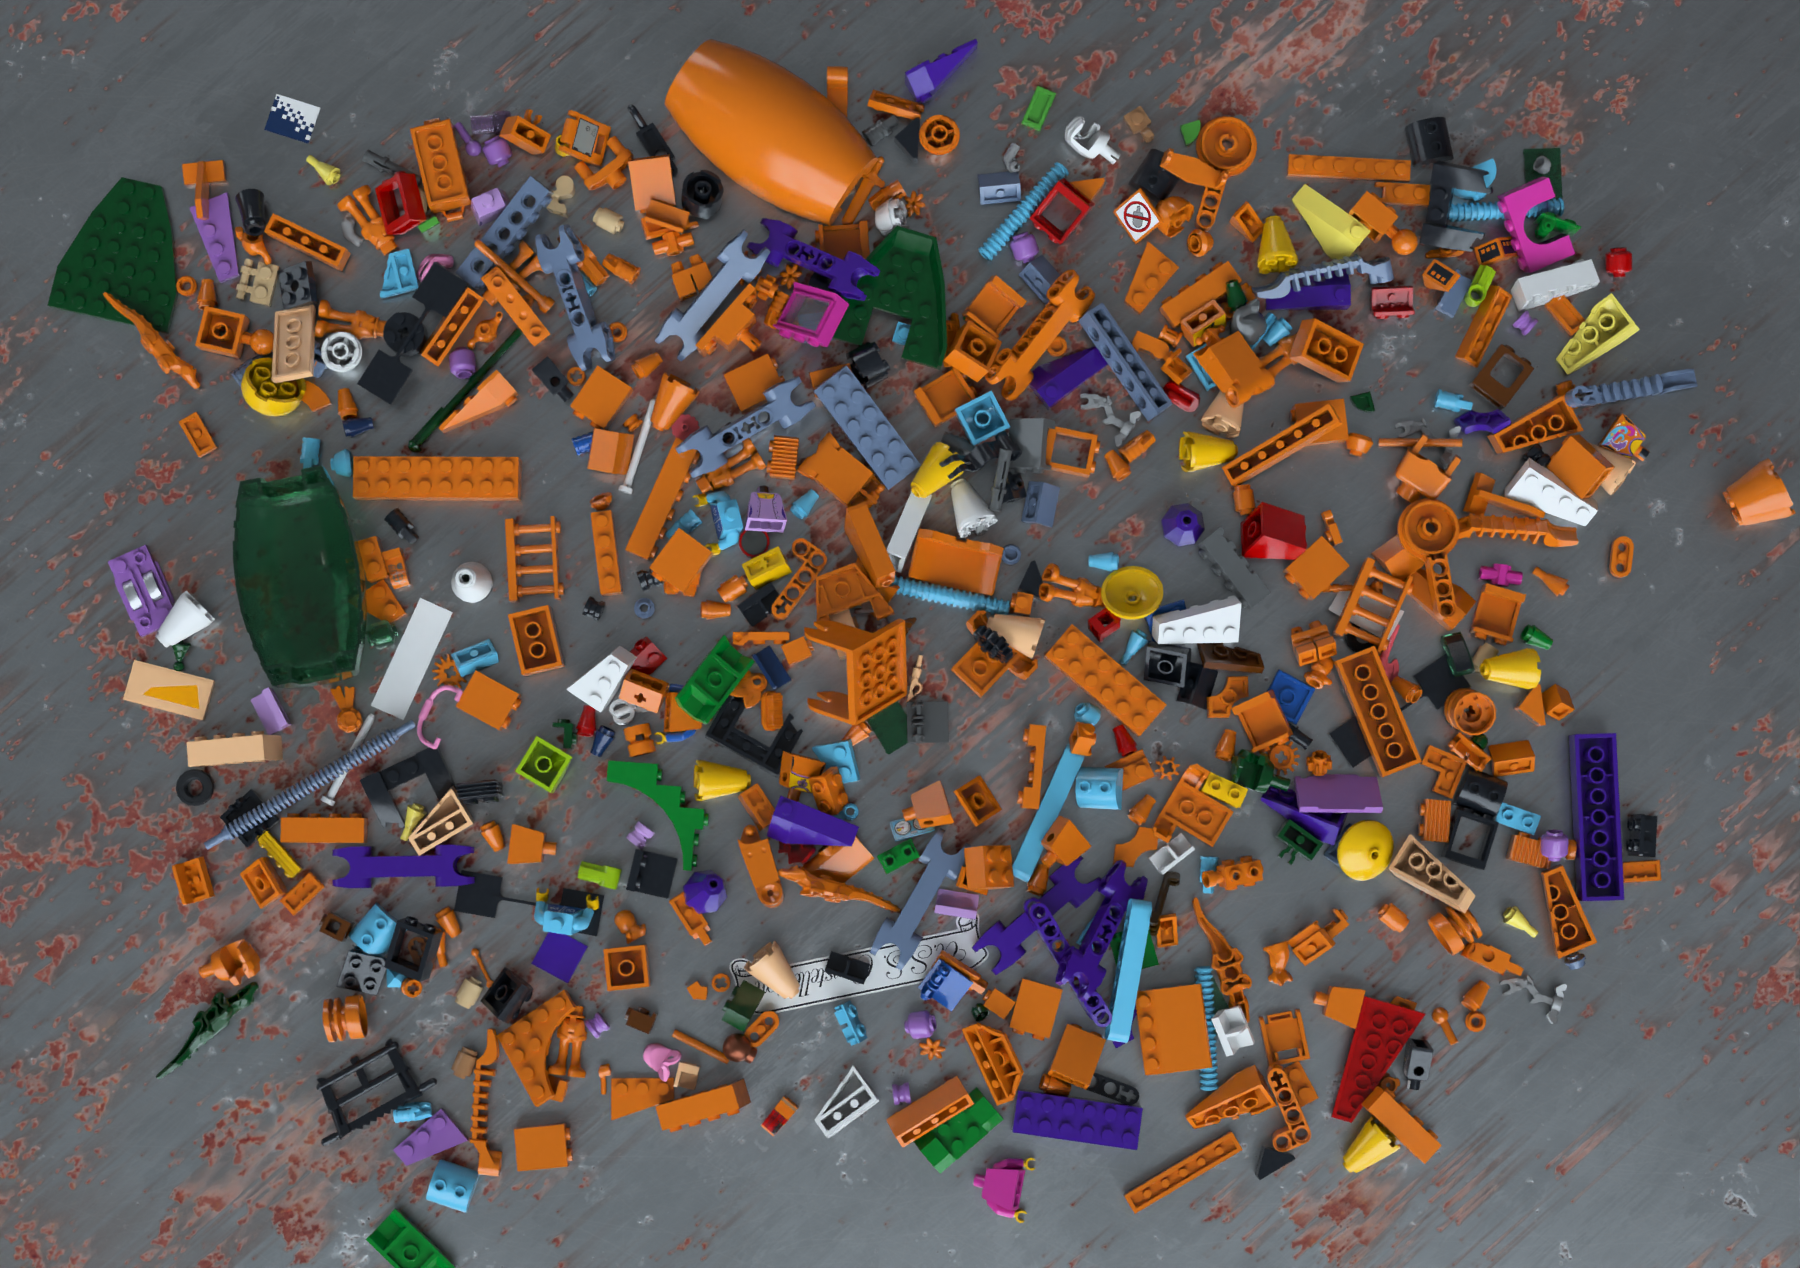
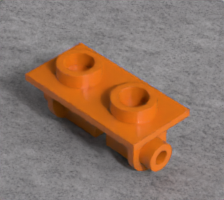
(1470, 751)

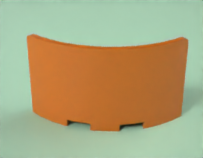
(955, 562)

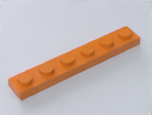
(1349, 168)
(1183, 1172)

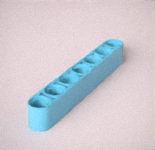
(1046, 814)
(1128, 969)

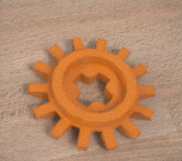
(442, 676)
(1288, 751)

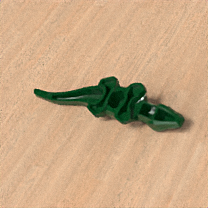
(210, 1022)

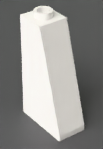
(907, 530)

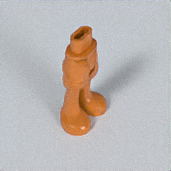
(373, 229)
(525, 253)
(361, 325)
(1284, 348)
(725, 476)
(1082, 593)
(570, 1031)

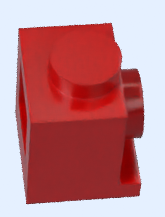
(1096, 623)

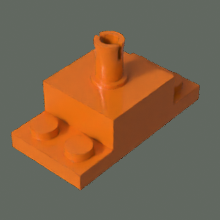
(733, 325)

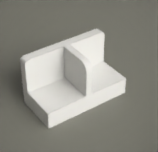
(1171, 853)
(1232, 1029)

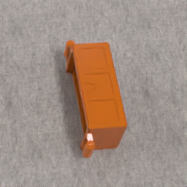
(441, 167)

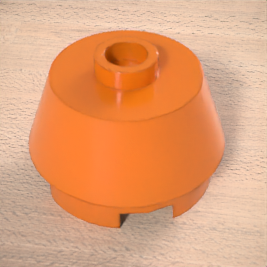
(939, 134)

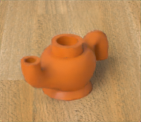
(253, 244)
(485, 331)

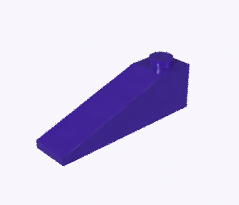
(1320, 295)
(801, 824)

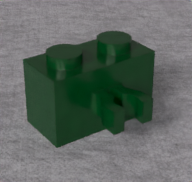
(1298, 840)
(743, 1005)

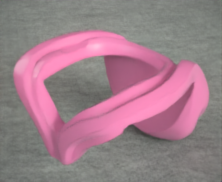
(443, 259)
(657, 1057)

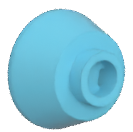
(342, 463)
(1087, 713)

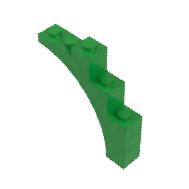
(685, 820)

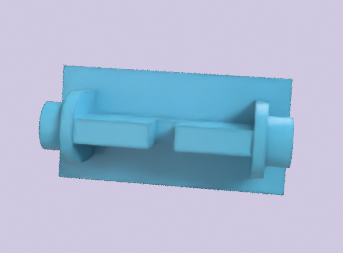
(1518, 818)
(848, 1014)

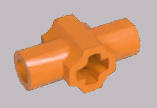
(673, 243)

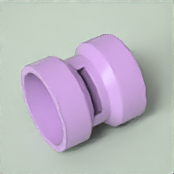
(640, 835)

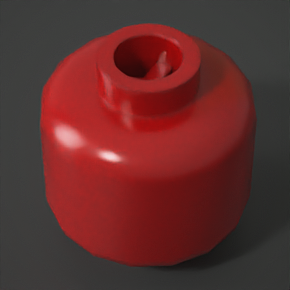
(1618, 261)

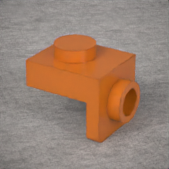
(1175, 367)

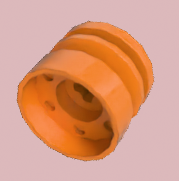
(1480, 714)
(1454, 928)
(340, 1018)

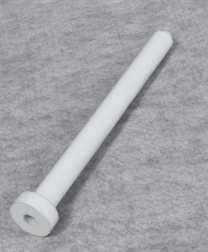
(626, 487)
(358, 741)

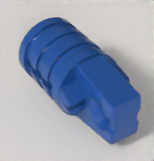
(582, 443)

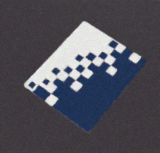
(292, 118)

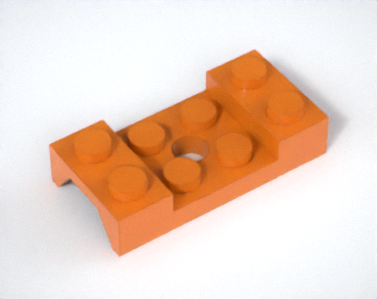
(1034, 737)

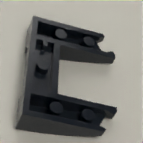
(1444, 179)
(726, 735)
(378, 785)

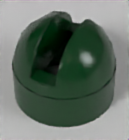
(1480, 740)
(980, 1012)

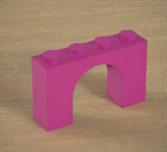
(1515, 206)

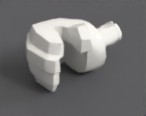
(1091, 143)

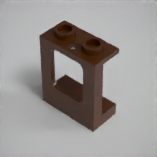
(1493, 390)

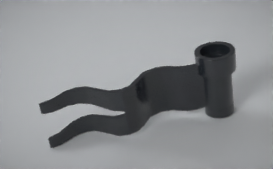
(982, 454)

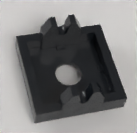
(305, 293)
(242, 806)

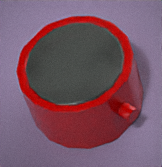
(754, 543)

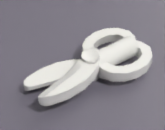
(629, 708)

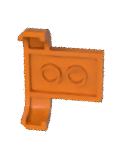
(980, 670)
(1192, 810)

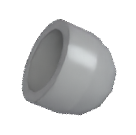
(1542, 165)

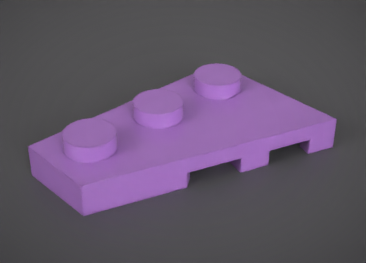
(430, 1138)

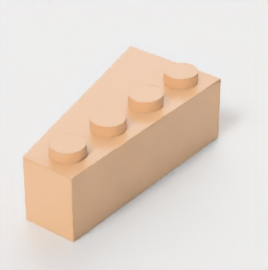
(234, 750)
(1424, 871)

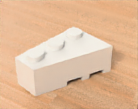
(604, 679)
(846, 1104)

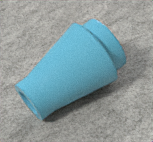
(1279, 330)
(804, 504)
(1104, 561)

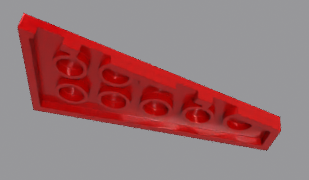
(1376, 1043)

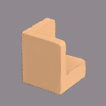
(687, 1075)

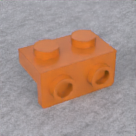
(829, 791)
(193, 881)

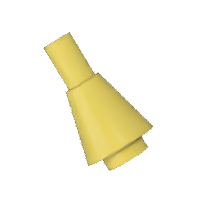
(327, 172)
(414, 815)
(1515, 918)

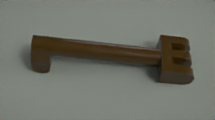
(1170, 878)

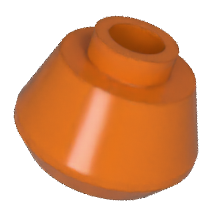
(1199, 242)
(1358, 444)

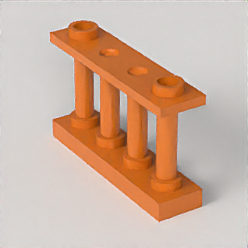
(515, 306)
(516, 570)
(1360, 589)

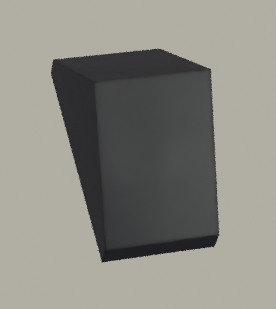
(908, 140)
(1031, 581)
(1271, 1160)

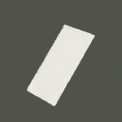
(1368, 604)

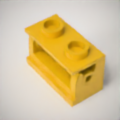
(766, 568)
(1224, 790)

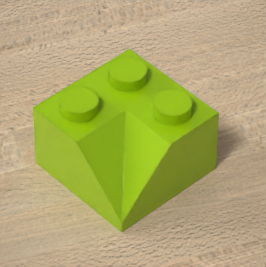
(544, 764)

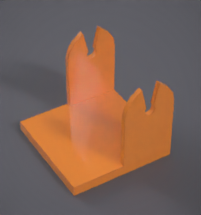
(873, 669)

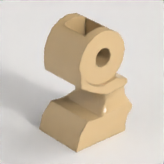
(565, 190)

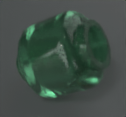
(381, 634)

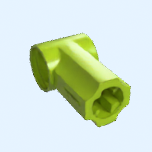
(1480, 285)
(603, 875)

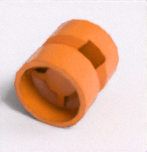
(641, 747)

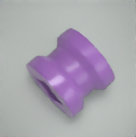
(1525, 322)
(597, 1025)
(901, 1093)

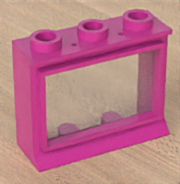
(811, 315)

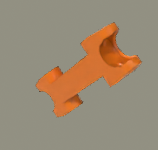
(1063, 307)

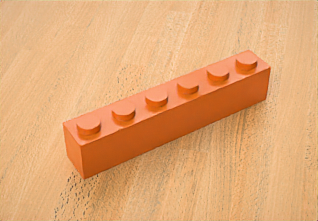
(1282, 445)
(661, 502)

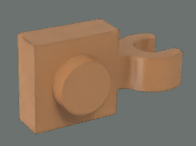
(1138, 122)

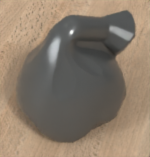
(1249, 322)

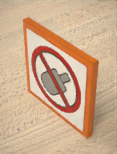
(1138, 216)

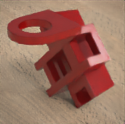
(797, 852)

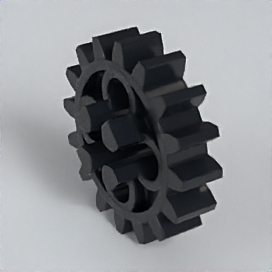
(993, 644)

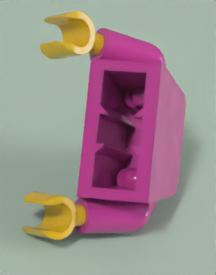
(1003, 1186)

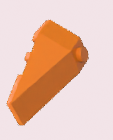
(492, 396)
(1421, 595)
(1239, 1095)

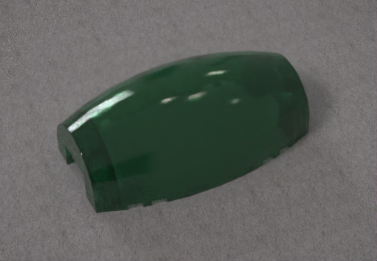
(300, 579)

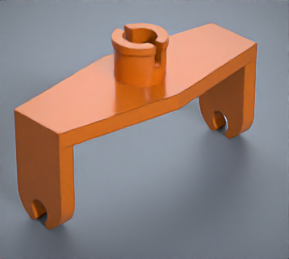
(1192, 170)

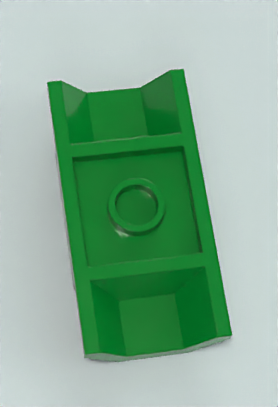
(713, 681)
(960, 1133)
(406, 1245)

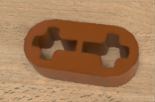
(416, 957)

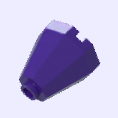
(1179, 532)
(705, 891)

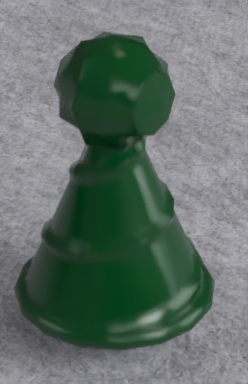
(180, 650)

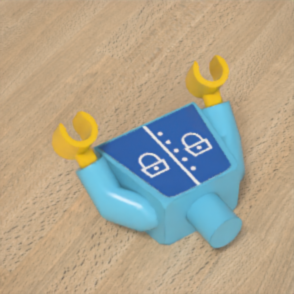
(725, 518)
(563, 918)

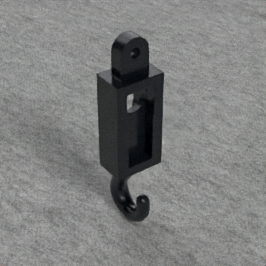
(651, 137)

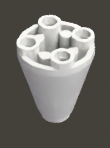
(970, 510)
(478, 585)
(183, 620)

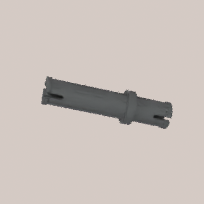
(385, 165)
(998, 488)

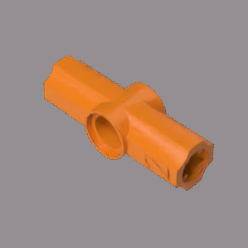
(591, 266)

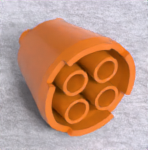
(1759, 496)

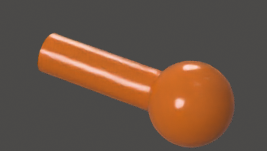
(1441, 1016)

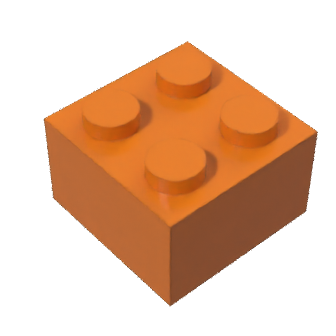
(972, 351)
(989, 867)
(627, 967)

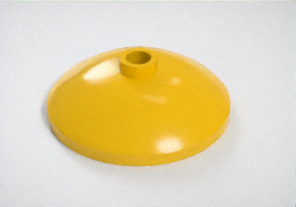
(1132, 584)
(1357, 848)

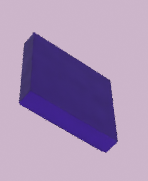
(559, 955)

